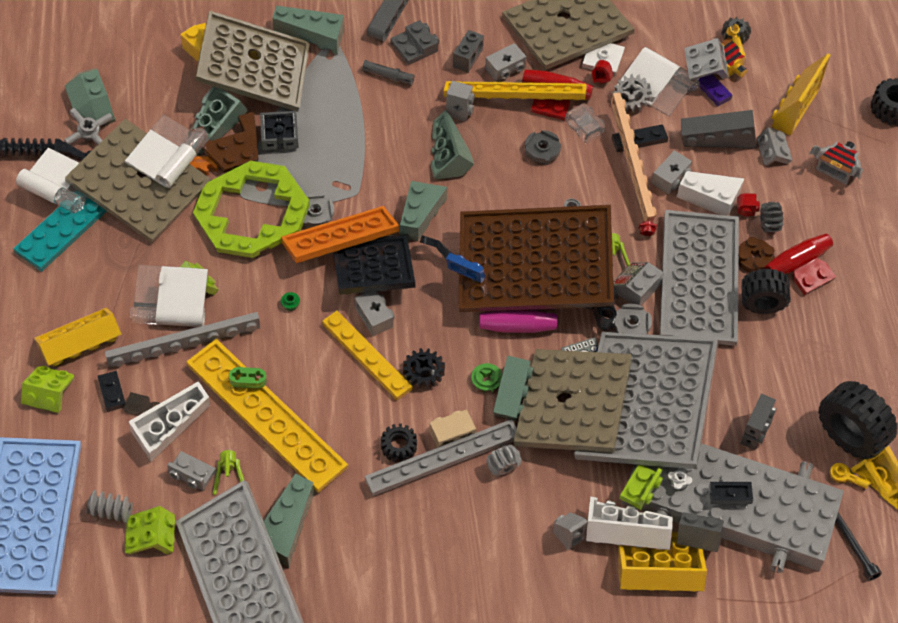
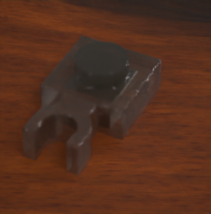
(138, 404)

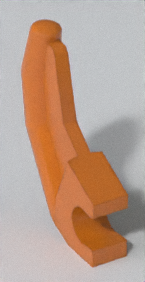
(203, 163)

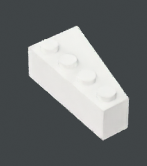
(167, 420)

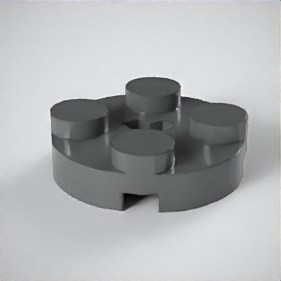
(541, 155)

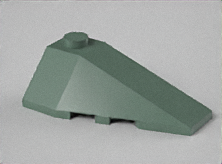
(450, 151)

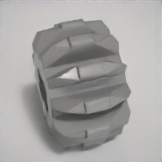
(503, 460)

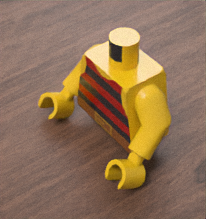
(734, 53)

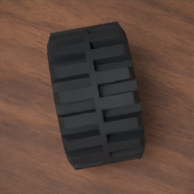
(883, 104)
(765, 291)

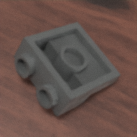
(415, 42)

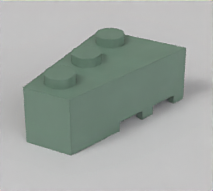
(420, 207)
(513, 388)

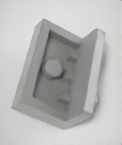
(774, 147)

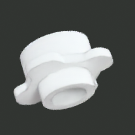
(677, 483)

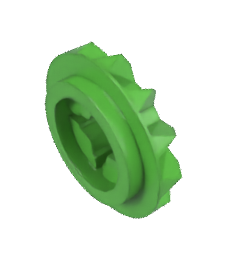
(486, 370)

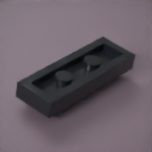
(643, 137)

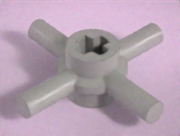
(87, 128)

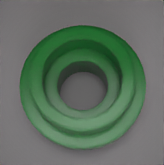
(290, 305)

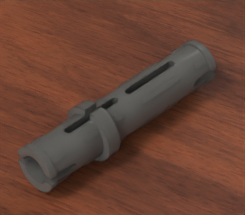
(394, 74)

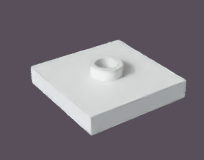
(610, 53)

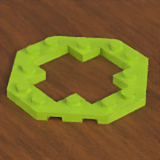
(269, 234)

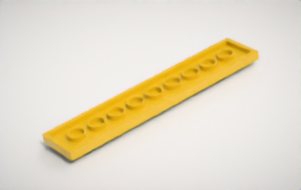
(269, 418)

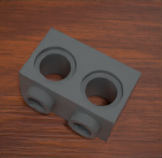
(468, 51)

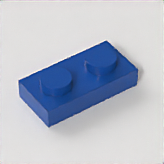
(462, 266)

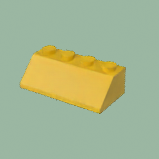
(78, 336)

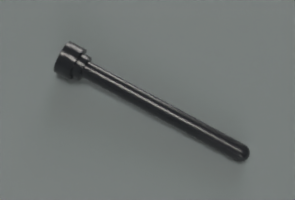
(870, 569)

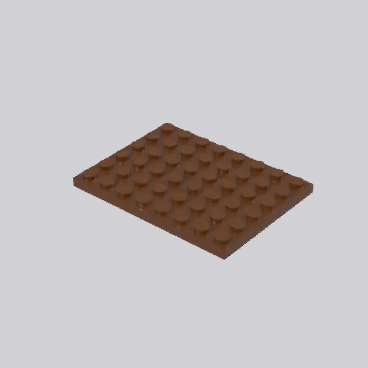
(537, 258)

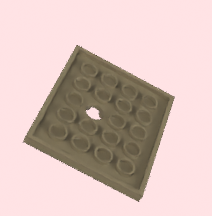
(561, 39)
(271, 79)
(132, 199)
(590, 416)

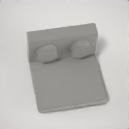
(706, 59)

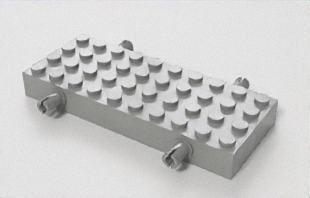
(788, 514)

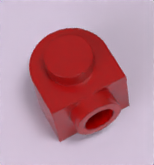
(602, 72)
(747, 204)

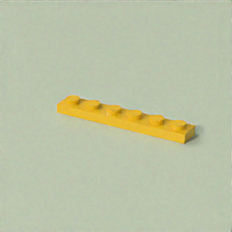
(367, 355)

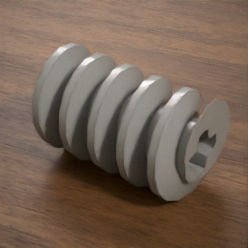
(108, 507)

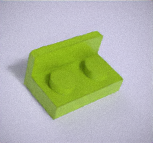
(640, 486)

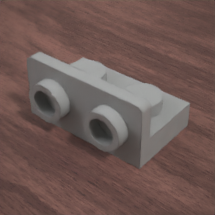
(191, 470)

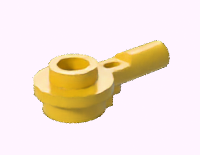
(841, 473)

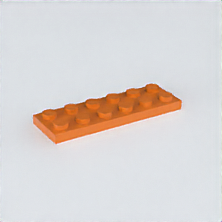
(340, 234)

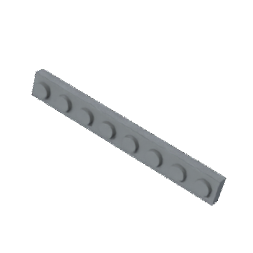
(182, 339)
(441, 458)

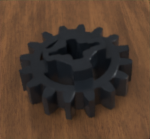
(423, 367)

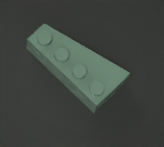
(287, 517)

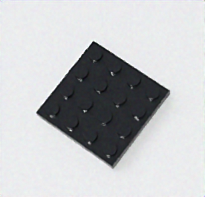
(375, 266)

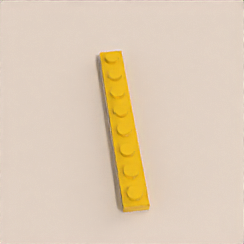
(525, 90)

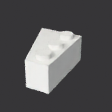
(710, 191)

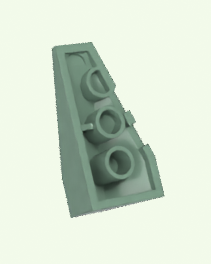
(218, 113)

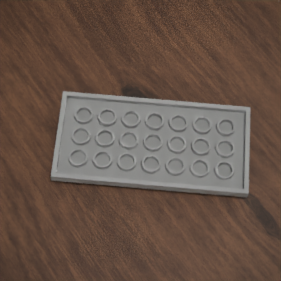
(700, 276)
(237, 561)

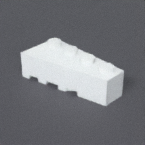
(627, 526)

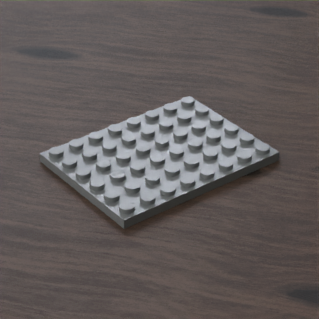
(663, 399)

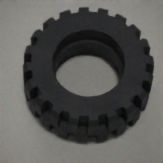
(858, 419)

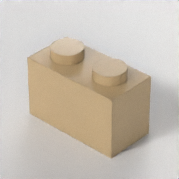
(451, 428)

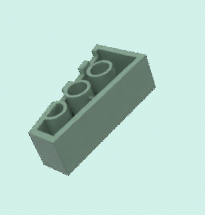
(312, 26)

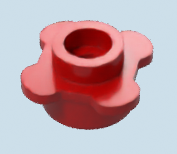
(647, 228)

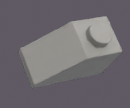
(570, 529)

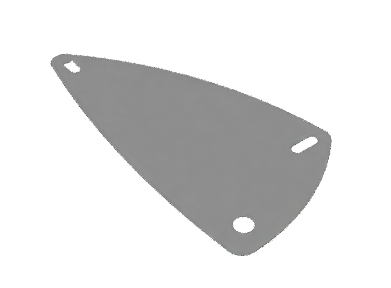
(328, 135)

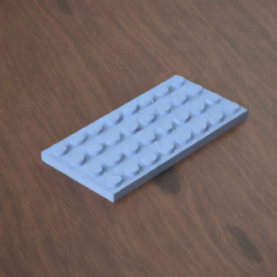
(35, 511)

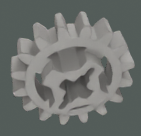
(640, 93)

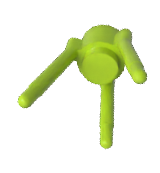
(616, 245)
(227, 463)

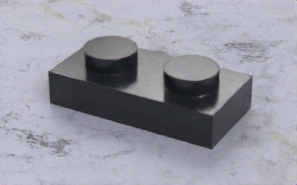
(111, 391)
(731, 492)

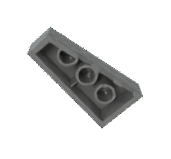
(720, 130)

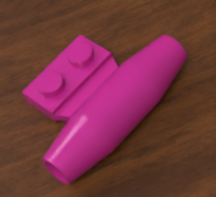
(518, 321)

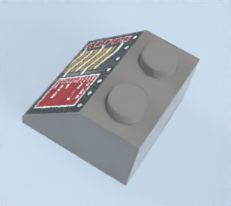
(638, 282)

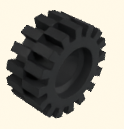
(398, 453)

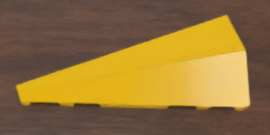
(882, 474)

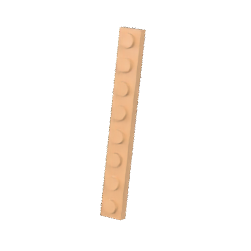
(632, 151)

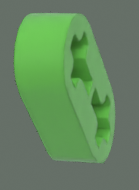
(247, 377)

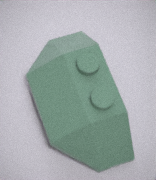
(89, 95)

